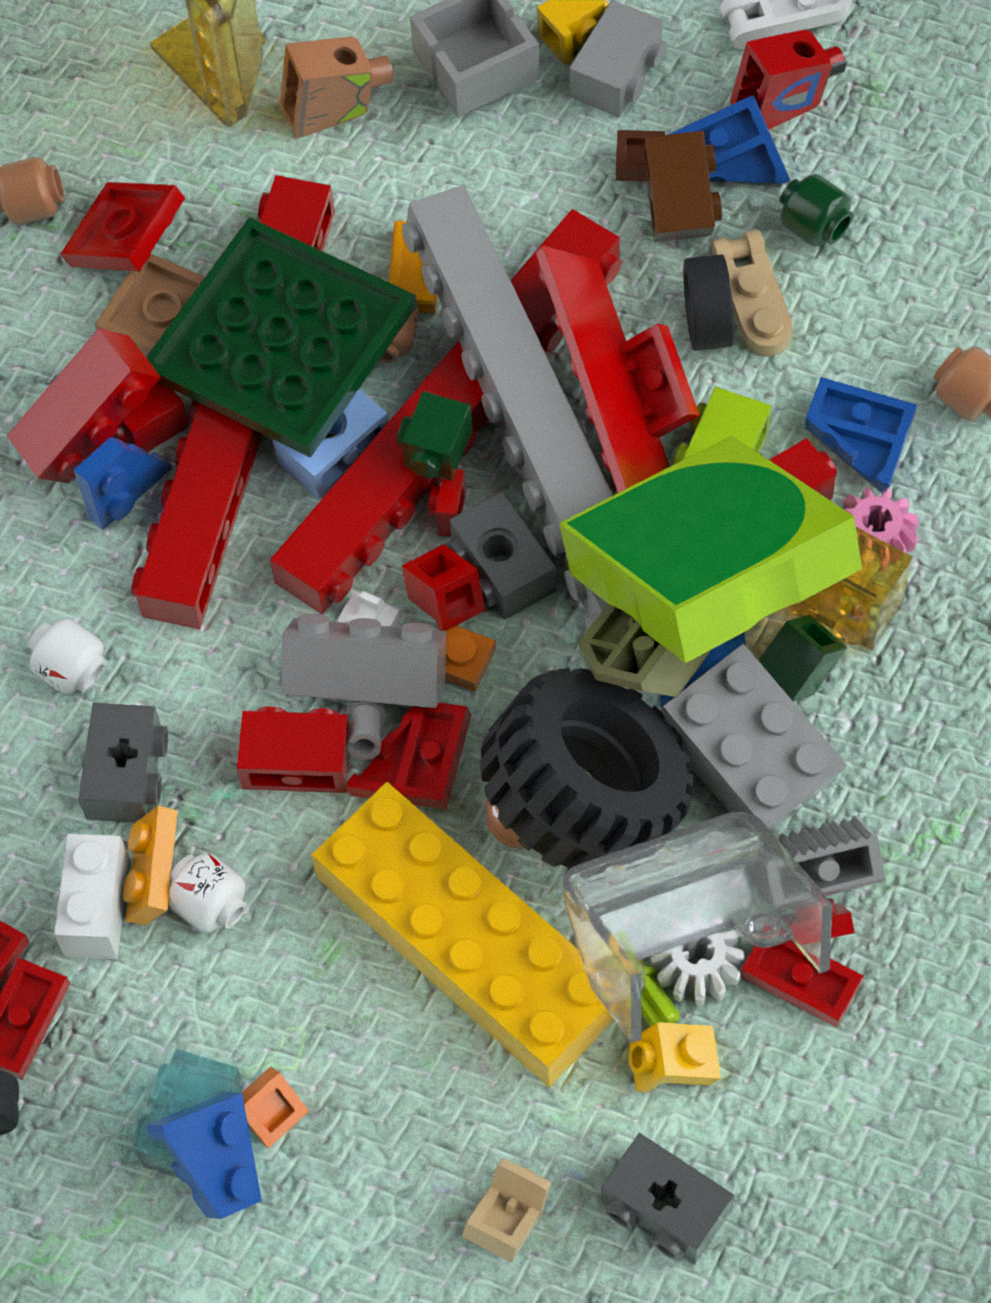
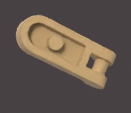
(755, 295)

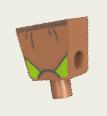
(328, 83)

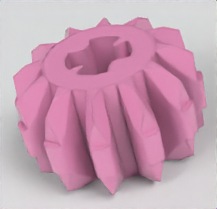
(888, 517)

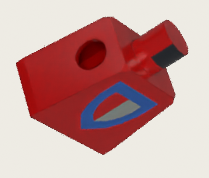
(786, 74)

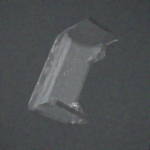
(683, 890)

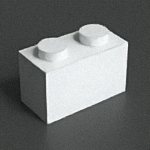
(91, 896)

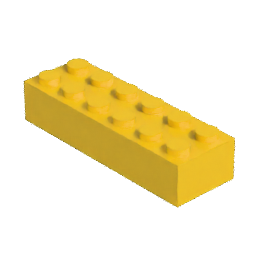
(464, 932)

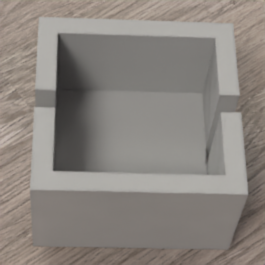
(470, 51)

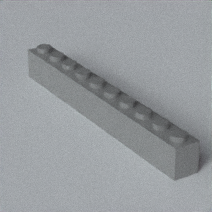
(510, 367)

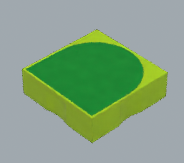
(711, 547)

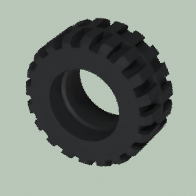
(574, 722)

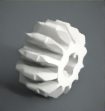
(705, 976)

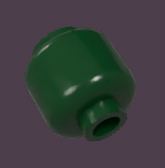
(816, 210)

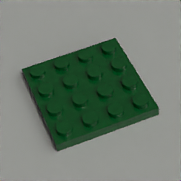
(280, 336)

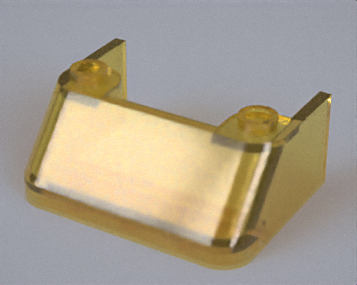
(216, 54)

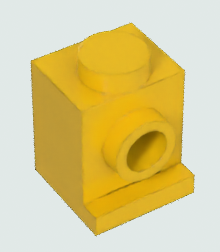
(568, 24)

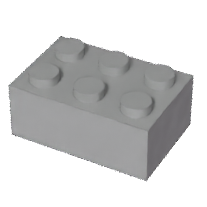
(751, 740)

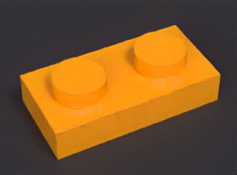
(149, 879)

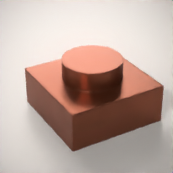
(629, 154)

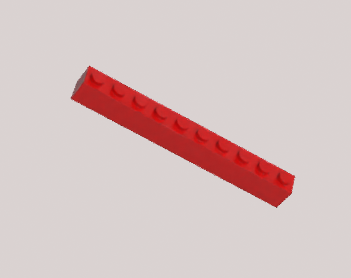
(216, 457)
(377, 489)

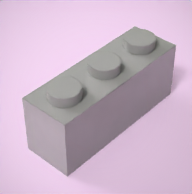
(364, 661)

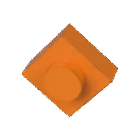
(467, 657)
(271, 1107)

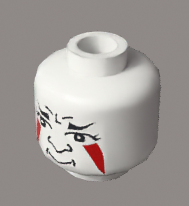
(66, 656)
(207, 892)

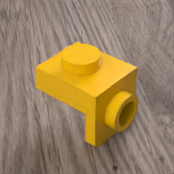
(674, 1056)

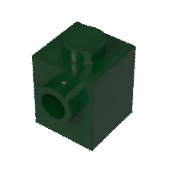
(435, 436)
(802, 656)

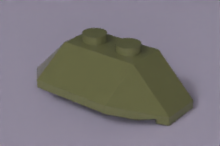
(630, 658)

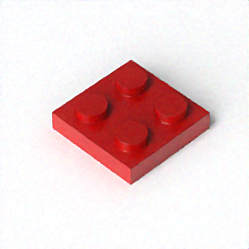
(123, 226)

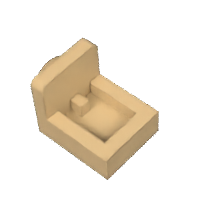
(508, 1210)

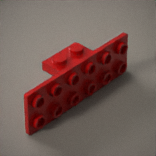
(630, 386)

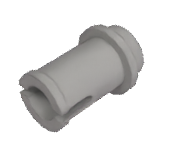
(364, 728)

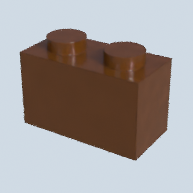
(679, 186)

